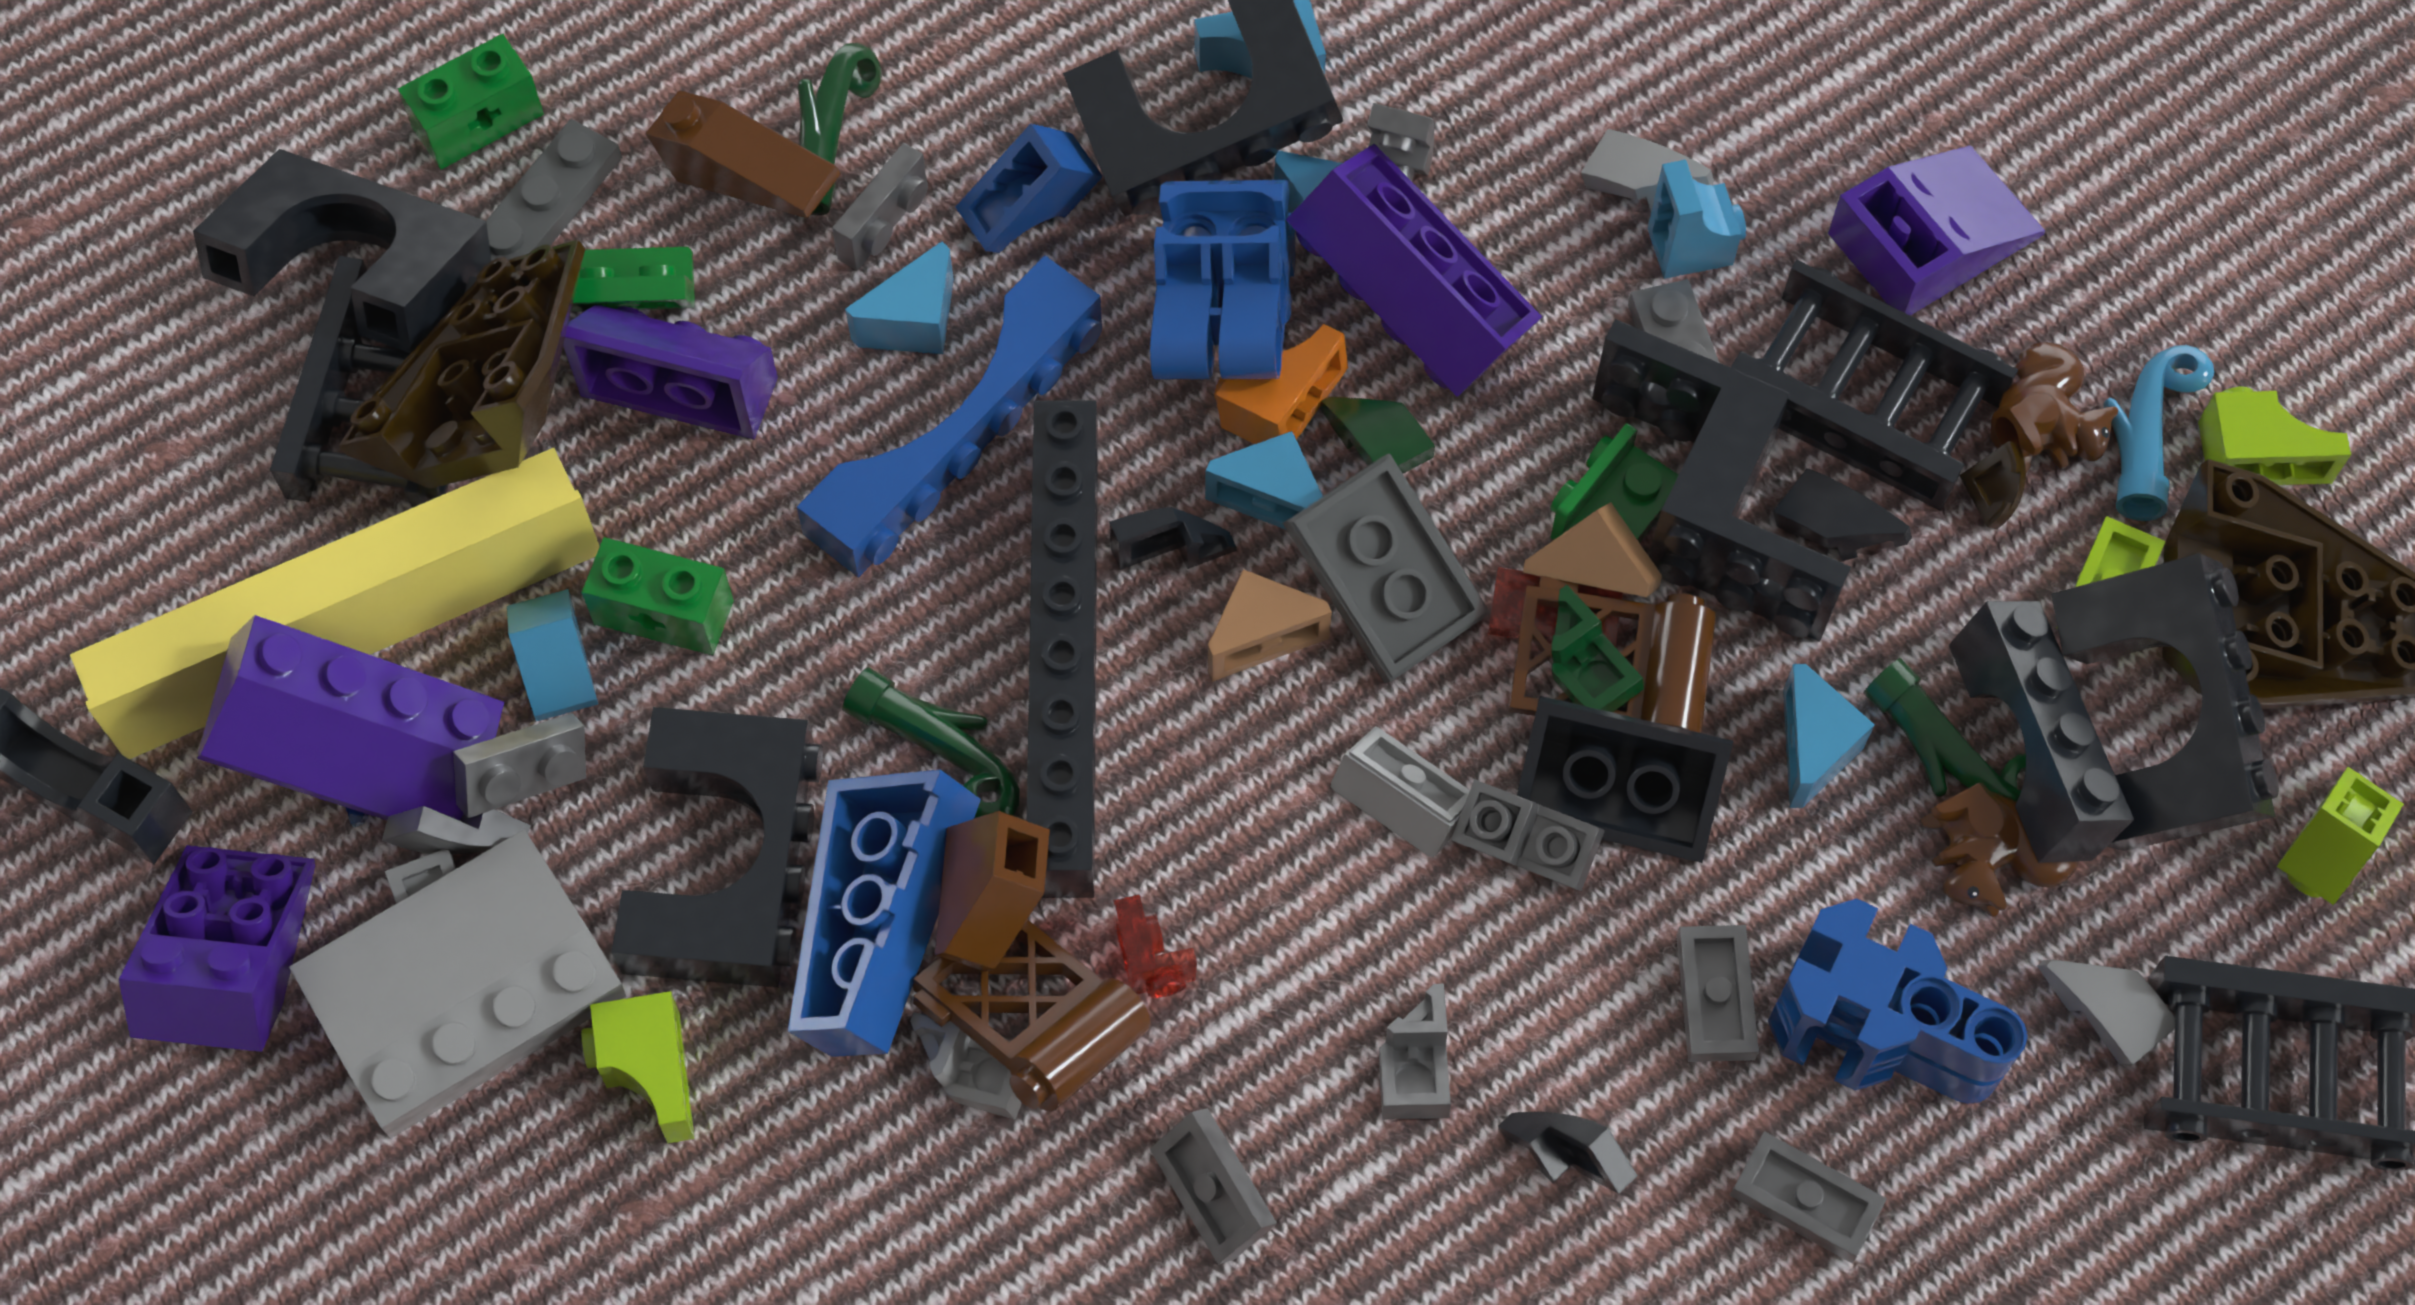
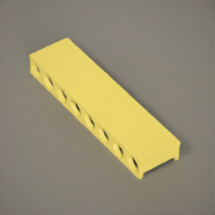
(354, 592)

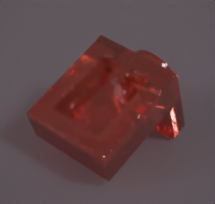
(1139, 943)

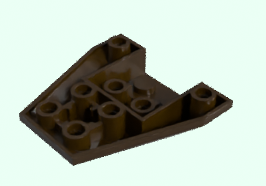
(478, 380)
(2315, 600)

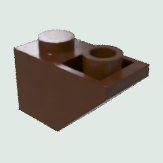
(989, 887)

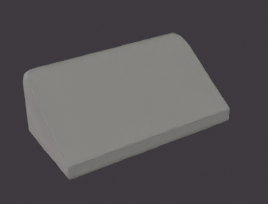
(1401, 791)

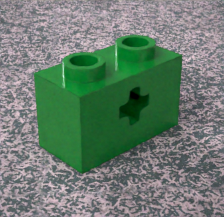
(471, 101)
(658, 596)

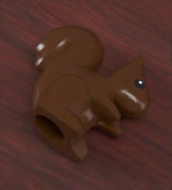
(2039, 410)
(1984, 837)

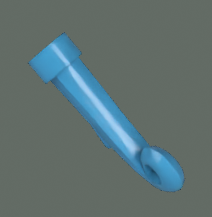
(2142, 483)

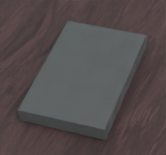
(1386, 568)

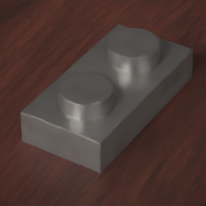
(871, 217)
(1673, 315)
(519, 765)
(1717, 993)
(1213, 1186)
(1808, 1197)

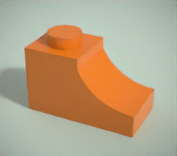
(1277, 406)

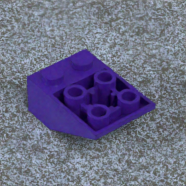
(1930, 226)
(217, 949)

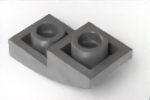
(1403, 138)
(1527, 835)

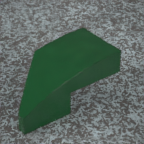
(1379, 429)
(1586, 661)

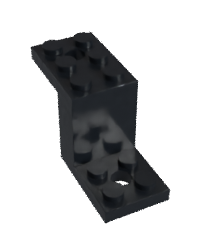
(1699, 527)

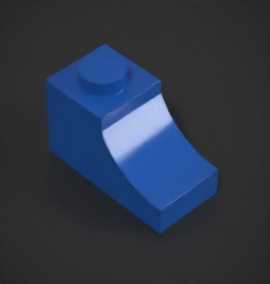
(1031, 182)

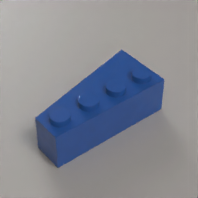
(872, 906)

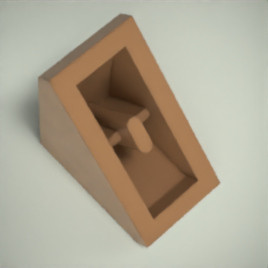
(1599, 555)
(1264, 624)

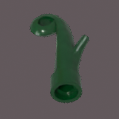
(823, 113)
(938, 730)
(1935, 737)

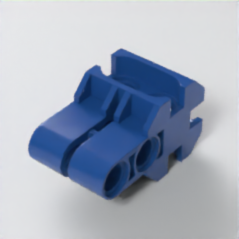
(1222, 279)
(1892, 1011)

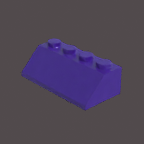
(1412, 269)
(341, 722)

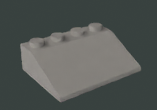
(456, 983)

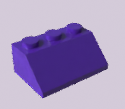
(671, 369)

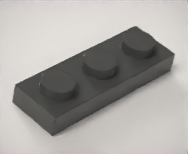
(551, 191)

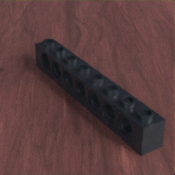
(1064, 642)

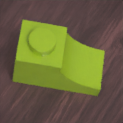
(2262, 437)
(2340, 837)
(642, 1049)

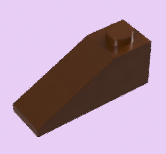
(737, 156)

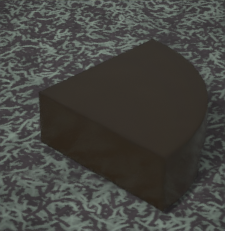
(1997, 484)

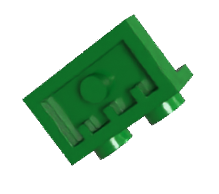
(636, 279)
(1617, 475)

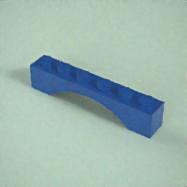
(872, 500)

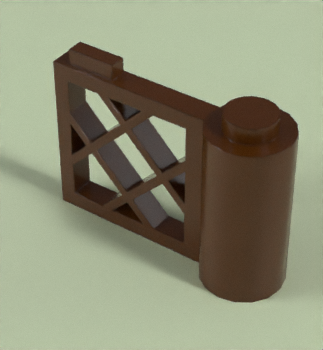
(1668, 651)
(1062, 1046)

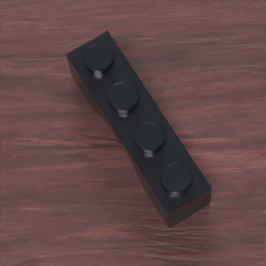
(89, 787)
(2069, 788)

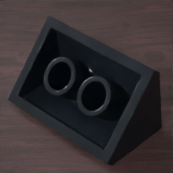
(1627, 776)

